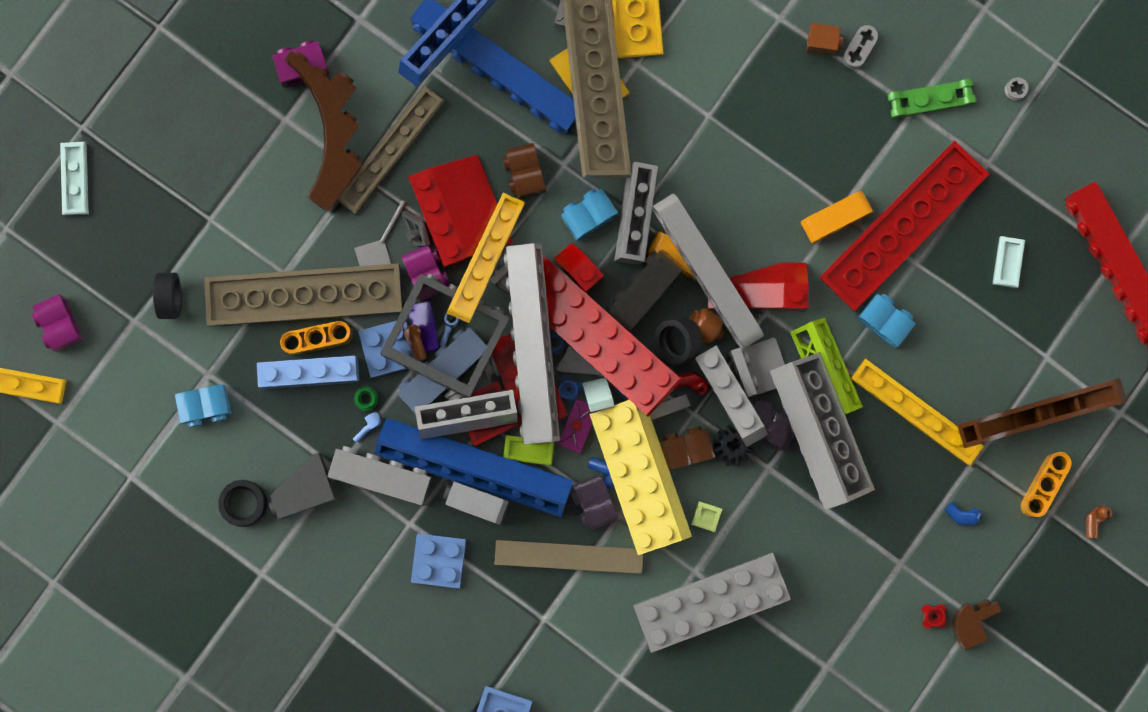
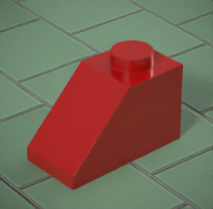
(579, 268)

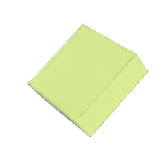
(706, 516)

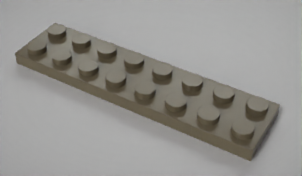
(596, 89)
(303, 295)

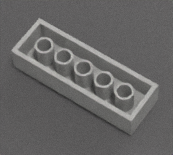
(822, 431)
(711, 602)

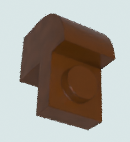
(967, 623)

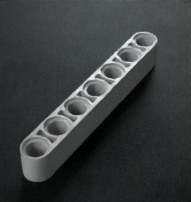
(707, 271)

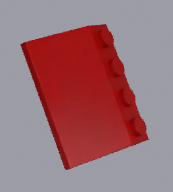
(455, 207)

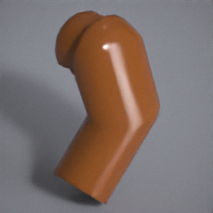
(412, 335)
(1095, 518)

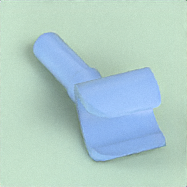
(448, 328)
(373, 421)

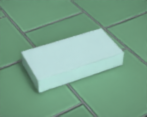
(1008, 262)
(598, 394)

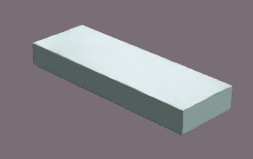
(74, 178)

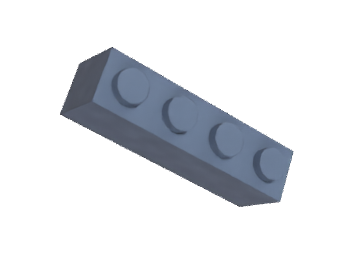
(450, 360)

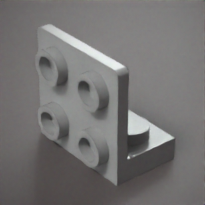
(754, 366)

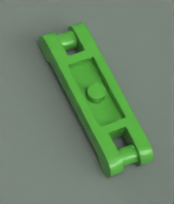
(932, 98)

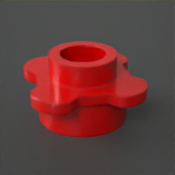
(939, 621)

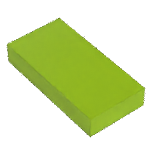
(529, 453)

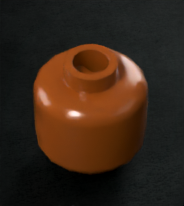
(709, 325)

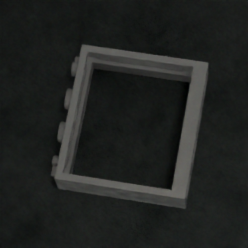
(426, 371)

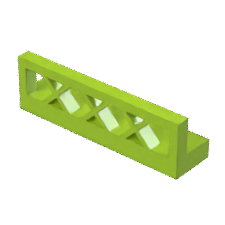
(823, 342)

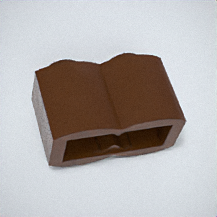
(525, 171)
(688, 448)

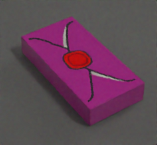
(577, 427)

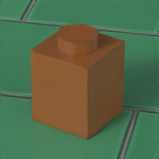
(824, 39)

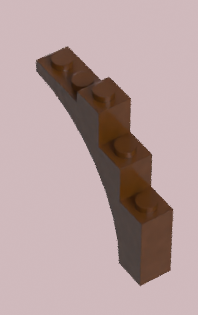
(338, 127)
(1042, 413)

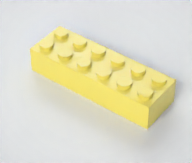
(640, 477)

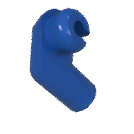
(601, 466)
(963, 518)

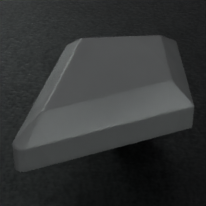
(417, 229)

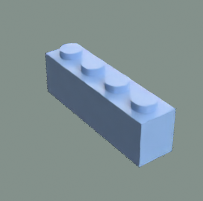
(308, 372)

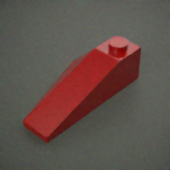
(774, 288)

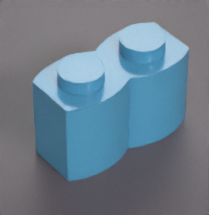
(589, 214)
(887, 320)
(203, 404)

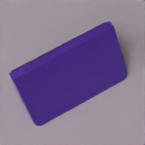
(423, 316)

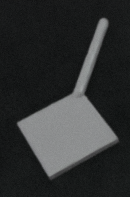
(376, 252)

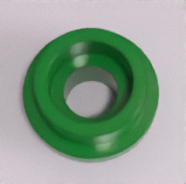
(366, 391)

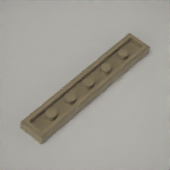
(390, 150)
(568, 556)

